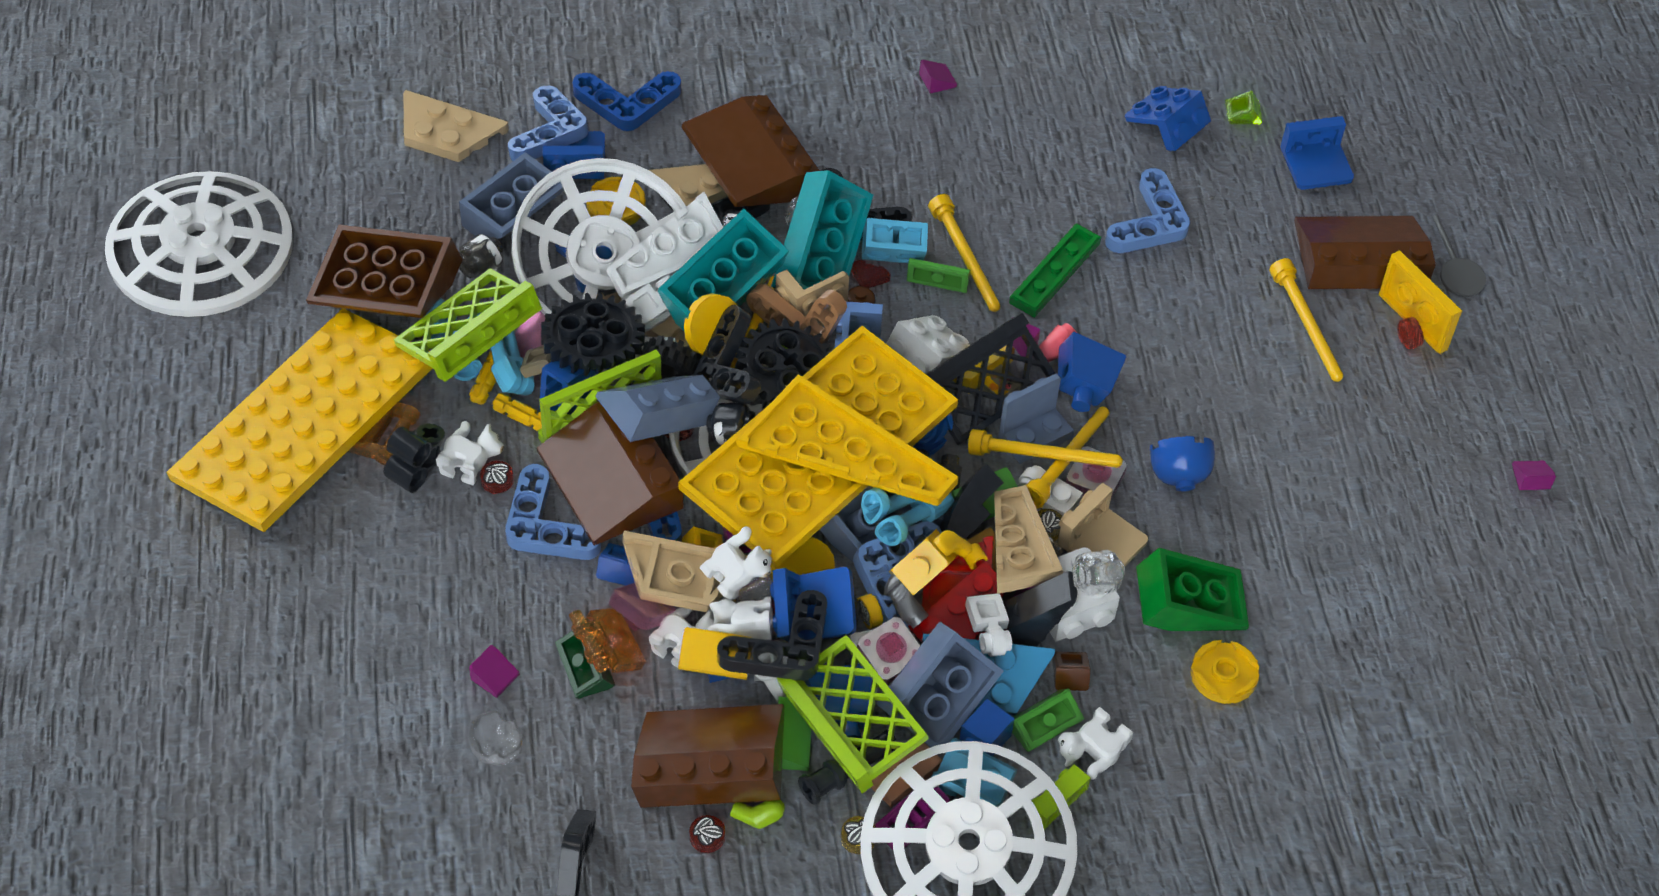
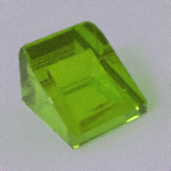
(1243, 109)

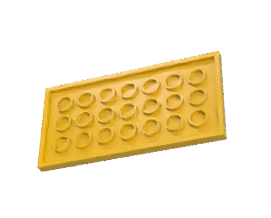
(299, 420)
(792, 502)

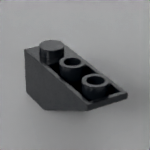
(1040, 609)

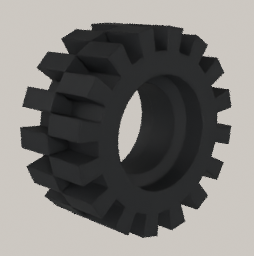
(675, 358)

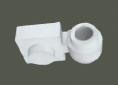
(648, 302)
(1062, 495)
(989, 615)

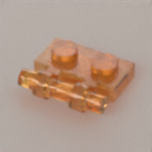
(607, 640)

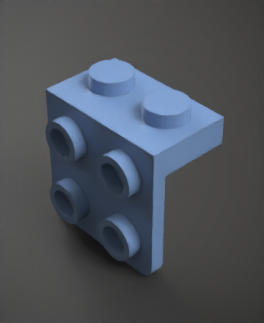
(859, 315)

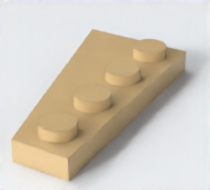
(1022, 544)

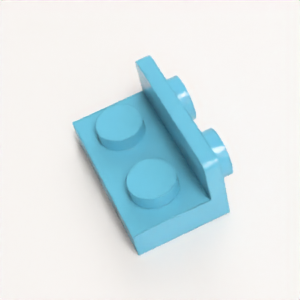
(988, 791)

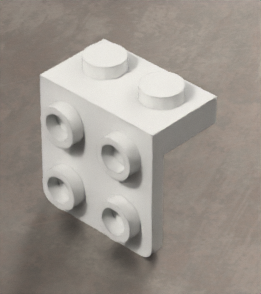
(926, 341)
(1087, 610)

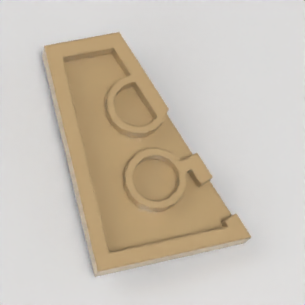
(691, 182)

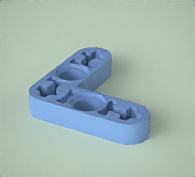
(557, 126)
(1158, 222)
(532, 521)
(872, 572)

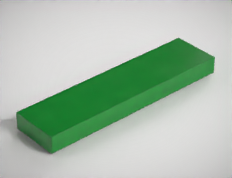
(1055, 270)

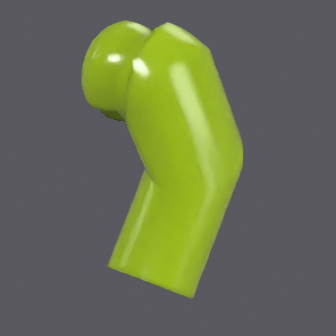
(760, 815)

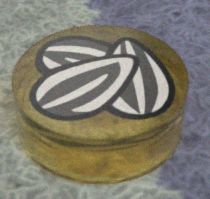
(1050, 520)
(851, 834)

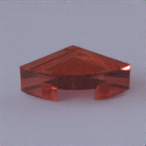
(869, 275)

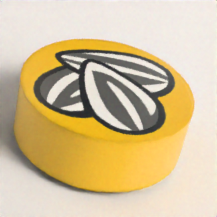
(871, 611)

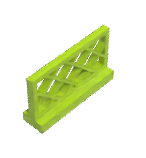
(474, 334)
(554, 421)
(832, 735)

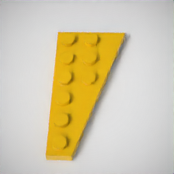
(830, 437)

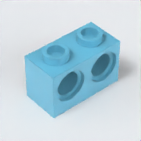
(894, 240)

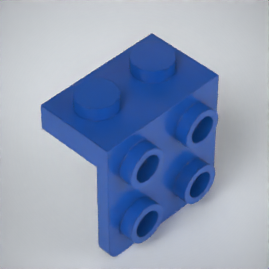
(1175, 111)
(588, 148)
(1315, 153)
(833, 583)

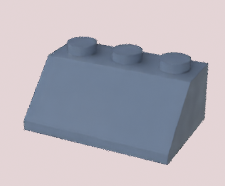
(495, 203)
(660, 406)
(943, 684)

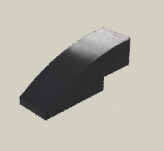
(967, 508)

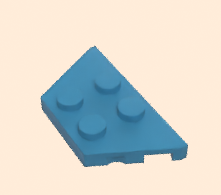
(1021, 672)

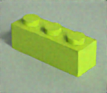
(1072, 784)

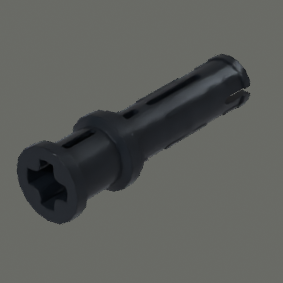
(833, 776)

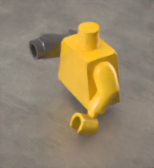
(922, 566)

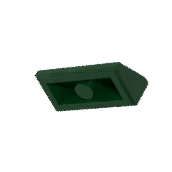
(581, 674)

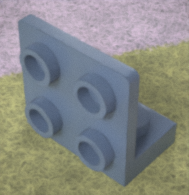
(1033, 416)

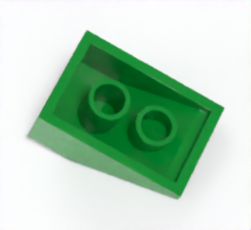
(1190, 593)

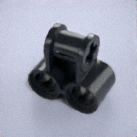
(413, 455)

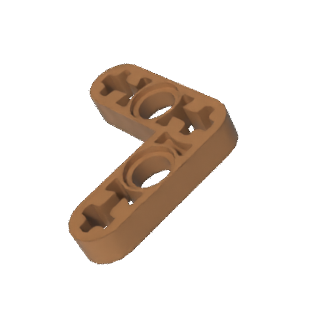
(771, 305)

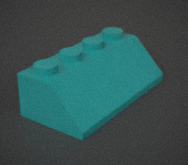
(825, 228)
(726, 266)

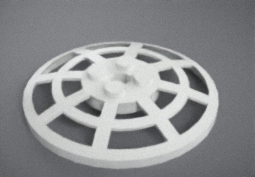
(590, 231)
(198, 250)
(968, 816)

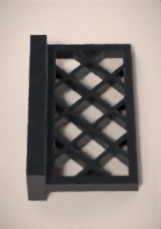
(980, 351)

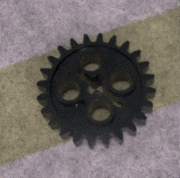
(592, 334)
(765, 347)

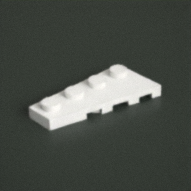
(666, 247)

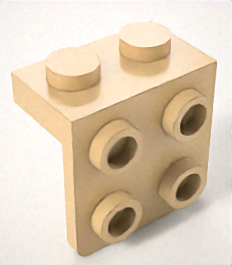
(804, 299)
(1100, 528)

